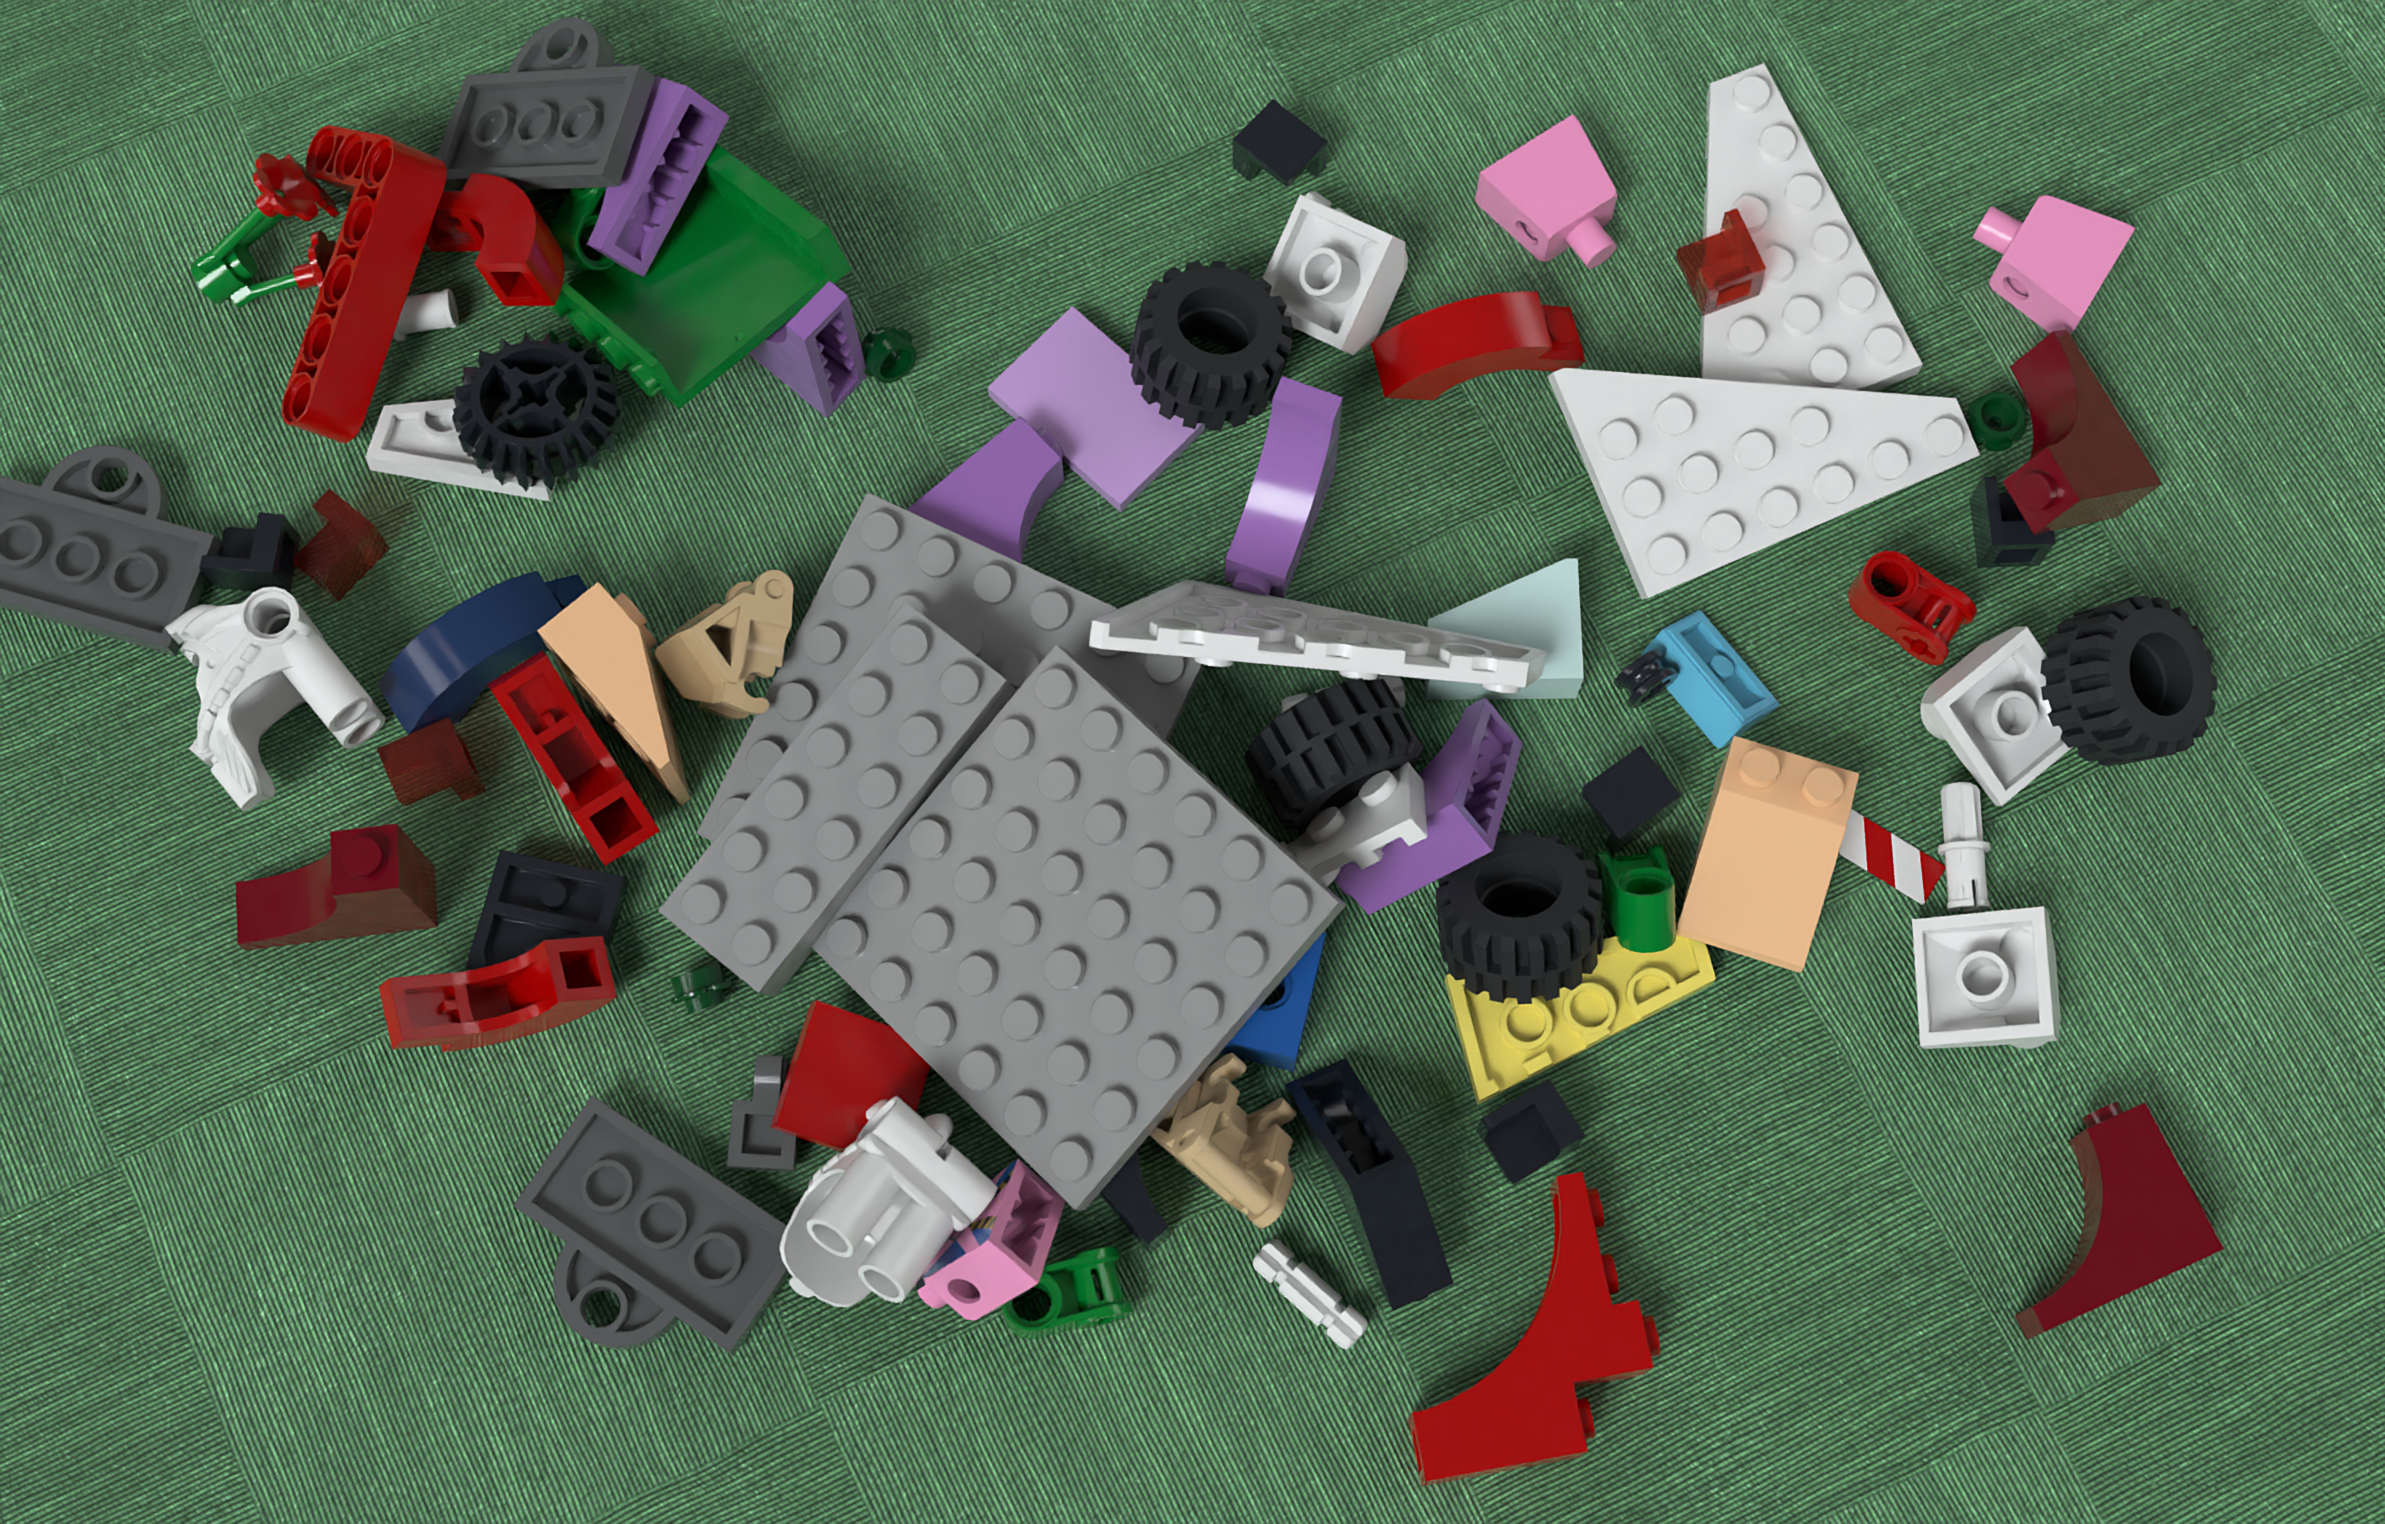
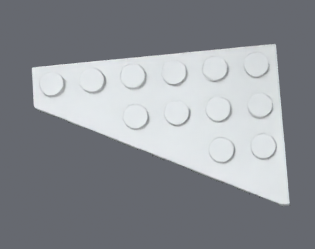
(1819, 302)
(1733, 466)
(1244, 626)

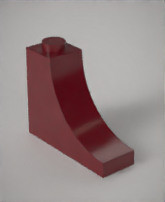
(2082, 452)
(363, 887)
(2136, 1218)

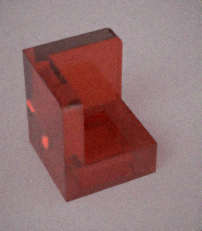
(1723, 266)
(342, 548)
(431, 763)

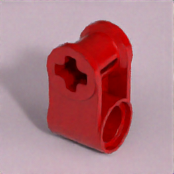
(1914, 608)

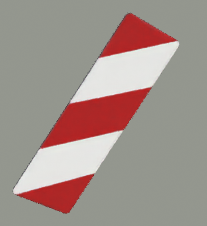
(1890, 858)

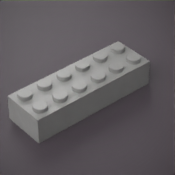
(836, 800)

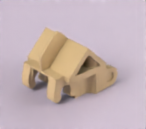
(730, 645)
(1230, 1150)

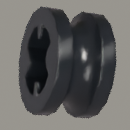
(1645, 678)

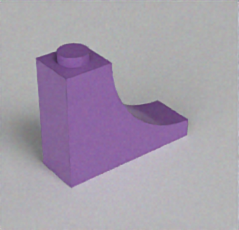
(659, 174)
(817, 351)
(998, 489)
(1286, 489)
(1463, 806)

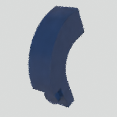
(471, 647)

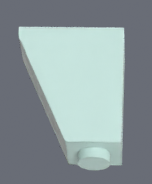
(1529, 612)

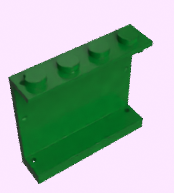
(717, 288)

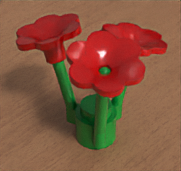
(287, 192)

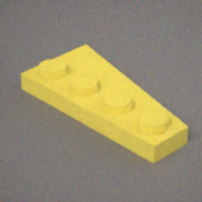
(1516, 1041)

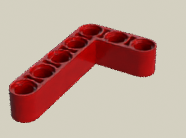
(366, 277)

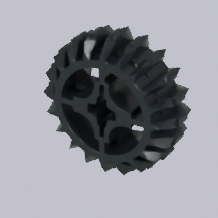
(535, 431)

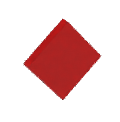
(842, 1071)

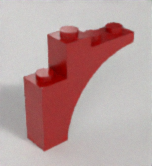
(1577, 1338)

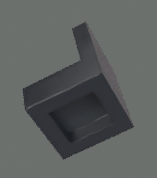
(1279, 145)
(2001, 531)
(255, 556)
(1630, 798)
(1530, 1132)

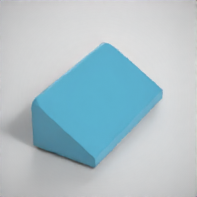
(1712, 679)

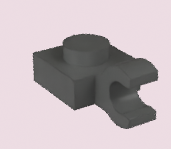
(751, 1139)

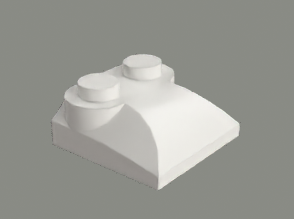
(1336, 275)
(1996, 714)
(1986, 979)

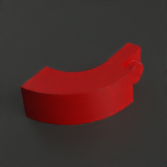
(514, 243)
(1472, 340)
(573, 758)
(501, 1001)

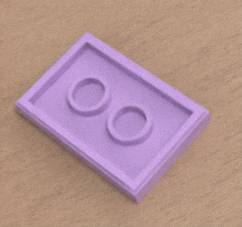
(1085, 397)

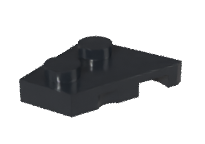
(543, 901)

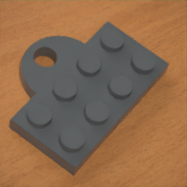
(551, 116)
(100, 555)
(653, 1234)

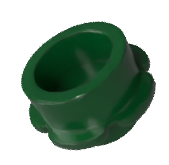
(888, 353)
(2002, 408)
(700, 988)

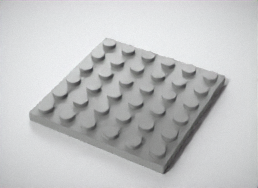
(969, 591)
(1074, 926)

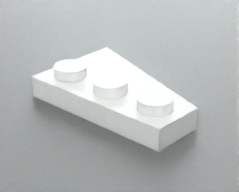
(423, 444)
(1384, 810)

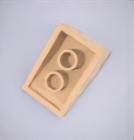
(610, 661)
(1766, 853)

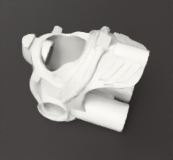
(255, 669)
(882, 1208)

